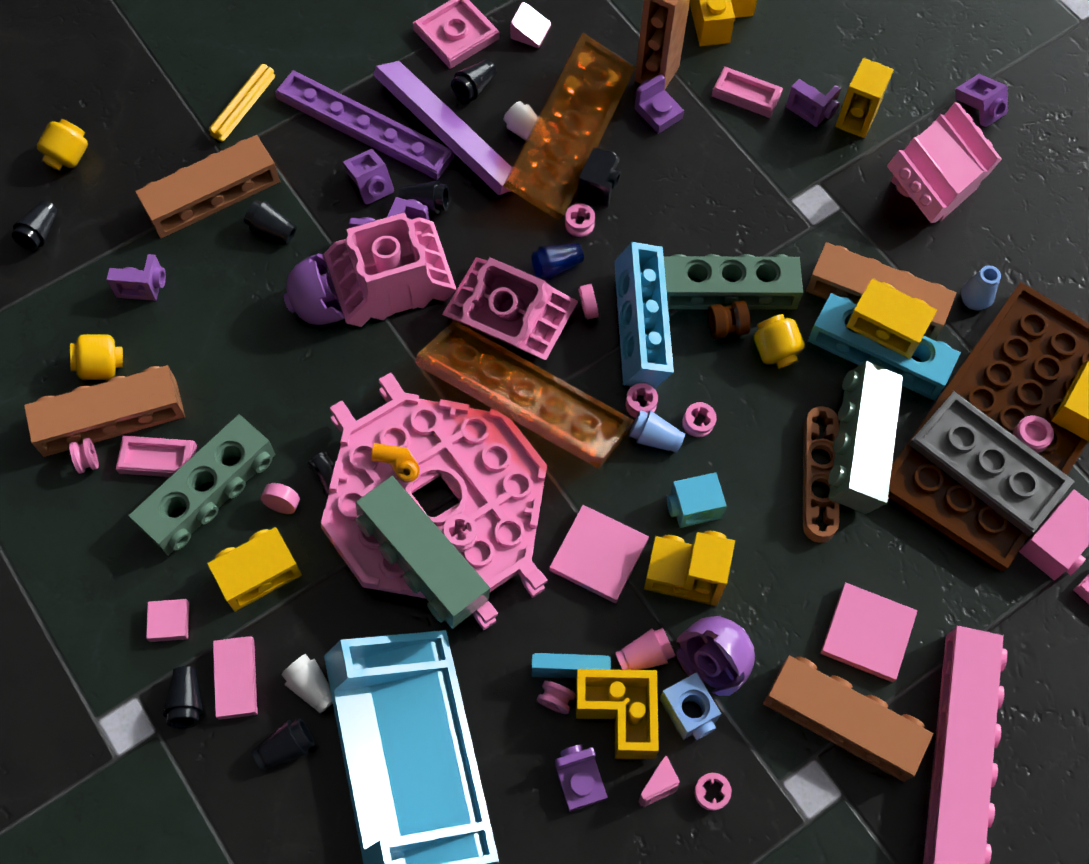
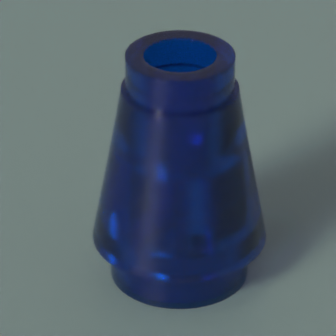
(555, 259)

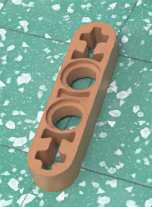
(816, 472)

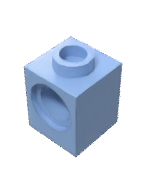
(691, 690)

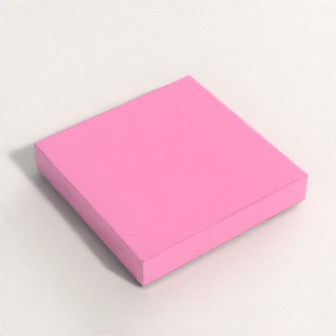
(456, 31)
(599, 554)
(869, 632)

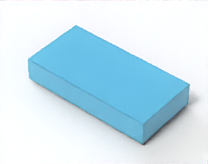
(566, 665)

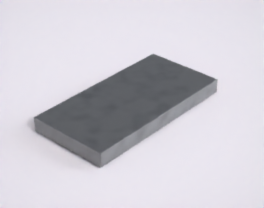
(991, 463)

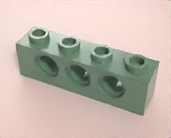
(781, 271)
(207, 465)

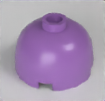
(312, 292)
(718, 653)

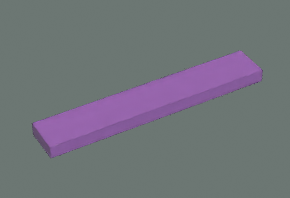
(365, 124)
(445, 124)

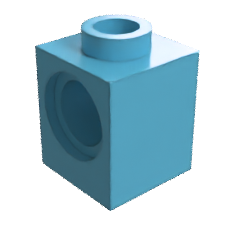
(696, 500)

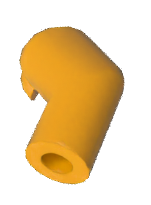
(399, 459)

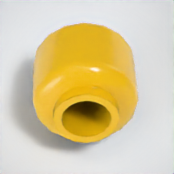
(62, 144)
(778, 341)
(95, 357)

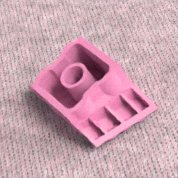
(944, 164)
(388, 268)
(511, 306)

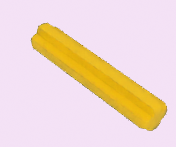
(241, 102)

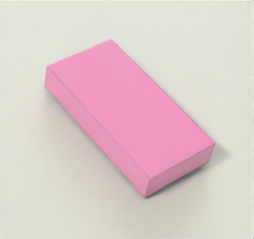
(747, 92)
(153, 455)
(235, 678)

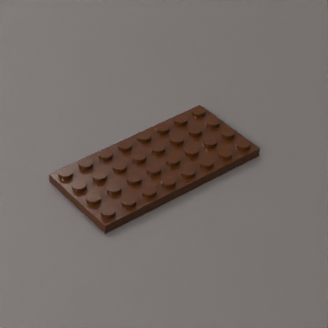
(1012, 373)

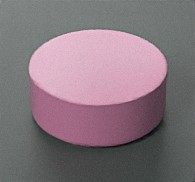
(588, 301)
(1034, 432)
(280, 498)

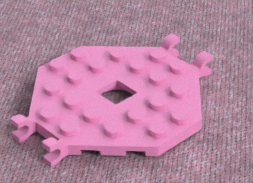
(479, 459)

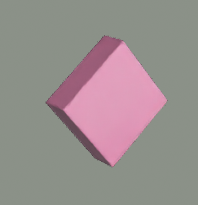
(167, 620)

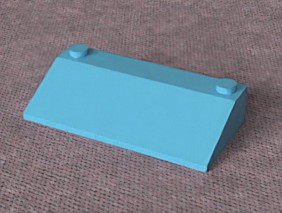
(408, 751)

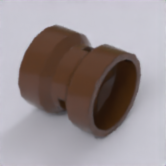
(729, 319)

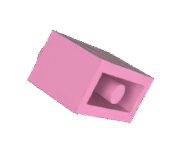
(1061, 538)

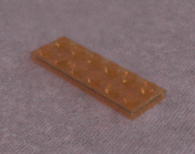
(569, 126)
(525, 393)

